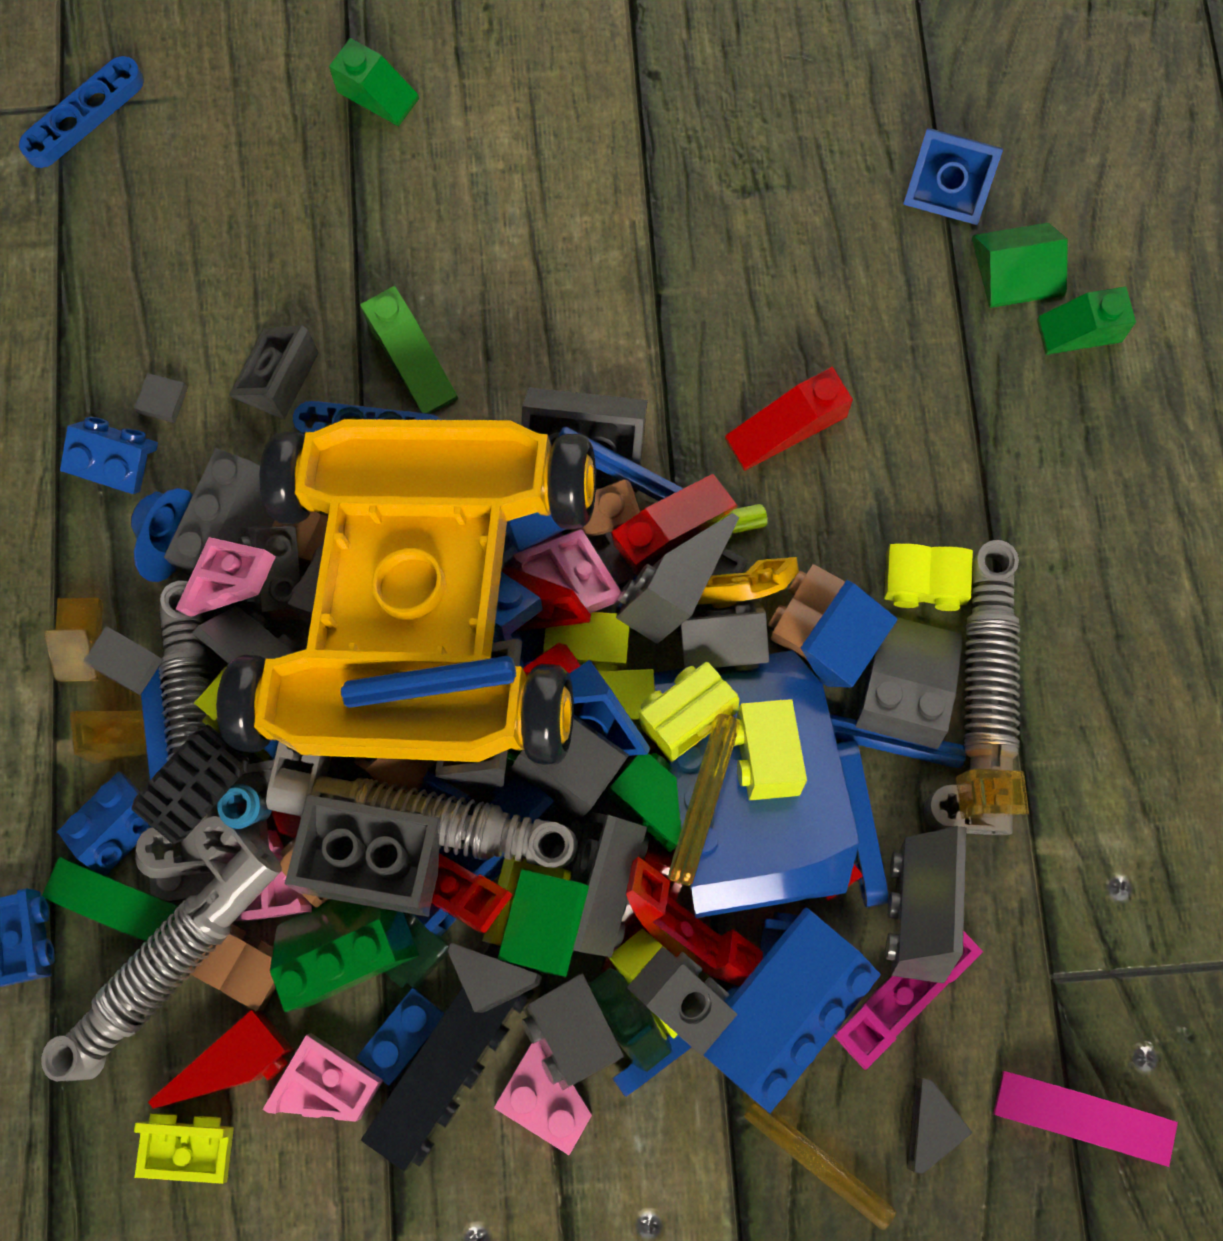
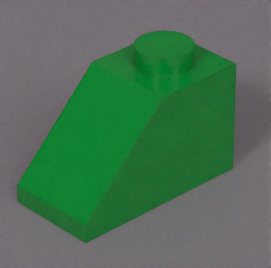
(372, 82)
(1087, 321)
(650, 798)

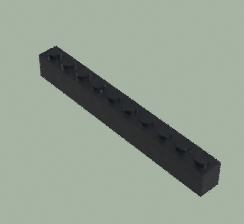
(451, 1057)

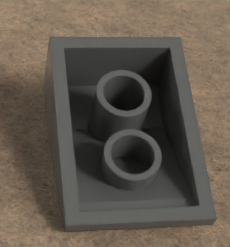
(671, 588)
(912, 684)

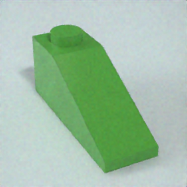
(408, 350)

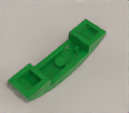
(107, 900)

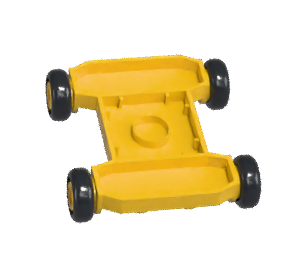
(409, 588)

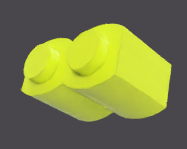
(928, 575)

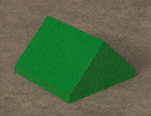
(1022, 264)
(543, 923)

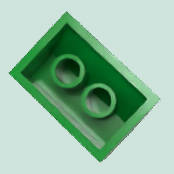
(336, 950)

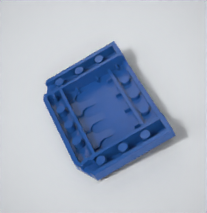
(774, 846)

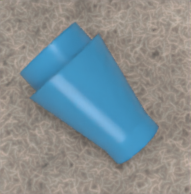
(242, 807)

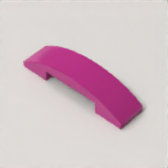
(892, 1008)
(1085, 1118)

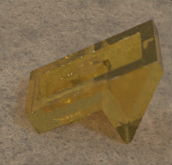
(75, 634)

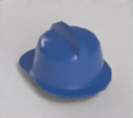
(154, 526)

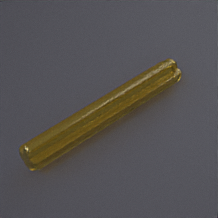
(704, 799)
(821, 1165)

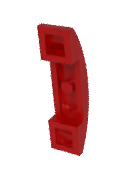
(468, 896)
(722, 957)

